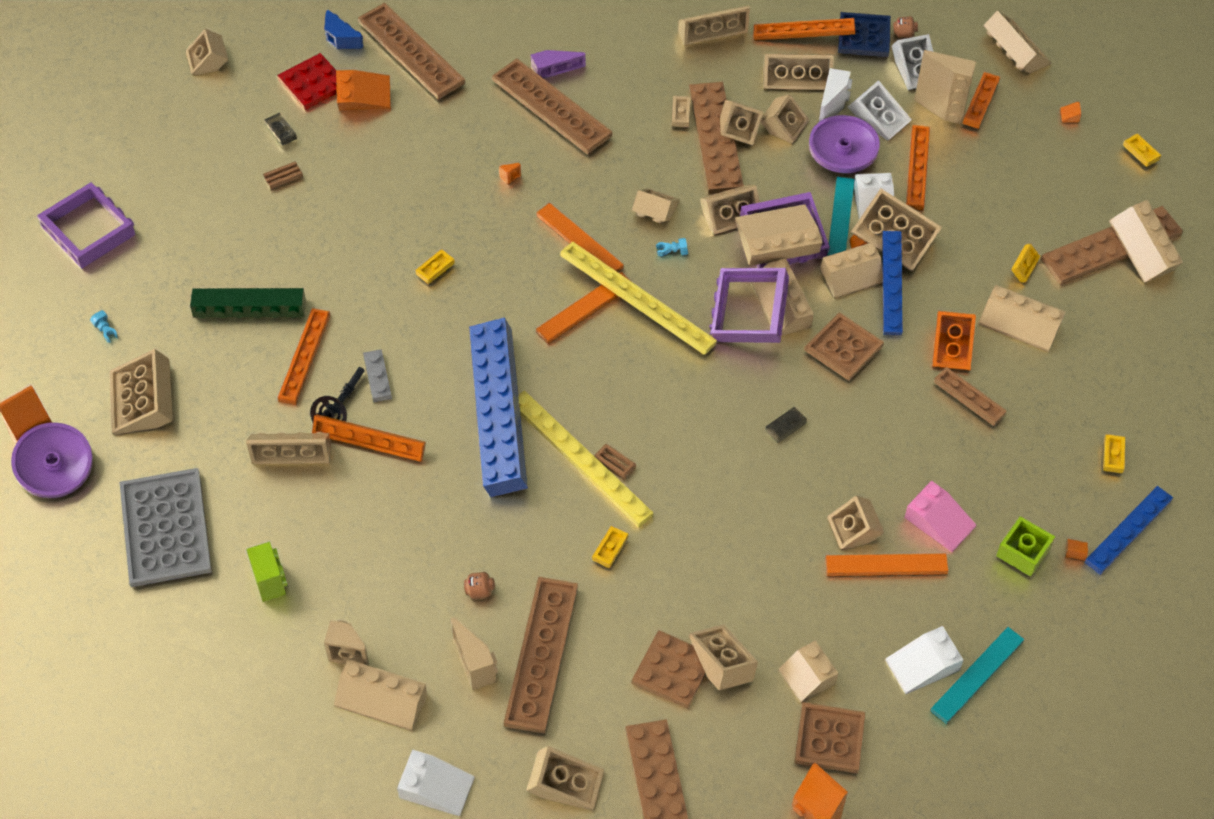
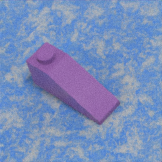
(552, 62)

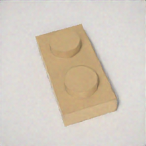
(681, 111)

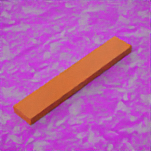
(804, 29)
(918, 167)
(571, 232)
(576, 313)
(304, 356)
(370, 438)
(886, 564)

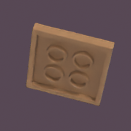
(844, 346)
(670, 670)
(830, 737)

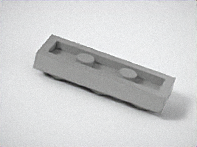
(377, 375)

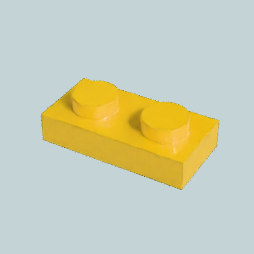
(1142, 150)
(1025, 263)
(435, 266)
(1114, 453)
(610, 547)

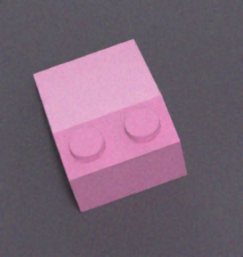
(939, 516)

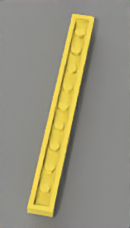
(638, 298)
(584, 460)

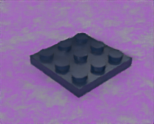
(870, 35)

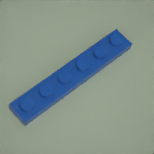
(892, 282)
(1128, 530)

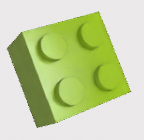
(1025, 546)
(267, 571)

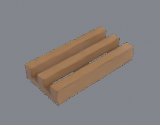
(281, 174)
(612, 463)

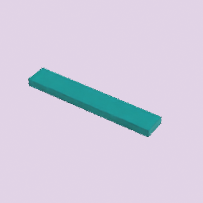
(841, 215)
(977, 675)

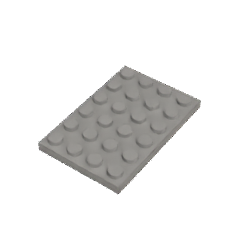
(165, 527)

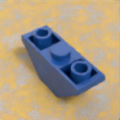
(340, 33)

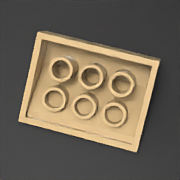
(944, 85)
(891, 214)
(778, 234)
(141, 394)

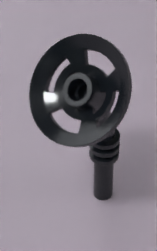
(337, 407)

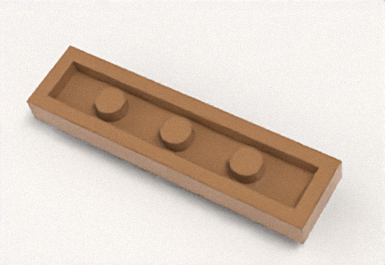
(970, 396)

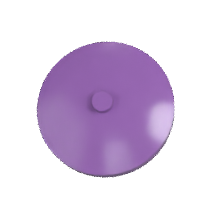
(844, 144)
(52, 460)

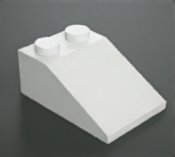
(908, 57)
(835, 93)
(880, 111)
(867, 186)
(925, 660)
(434, 783)

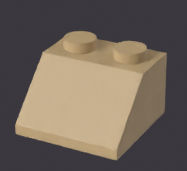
(206, 53)
(784, 118)
(740, 122)
(654, 205)
(855, 523)
(344, 644)
(809, 672)

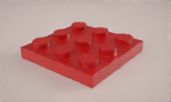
(310, 81)

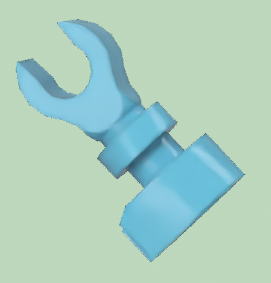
(667, 247)
(99, 321)

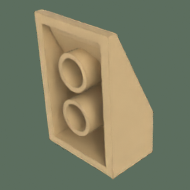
(475, 656)
(723, 657)
(565, 779)

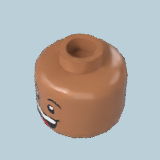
(905, 27)
(479, 585)

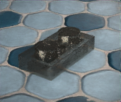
(280, 129)
(786, 424)

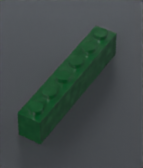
(248, 302)

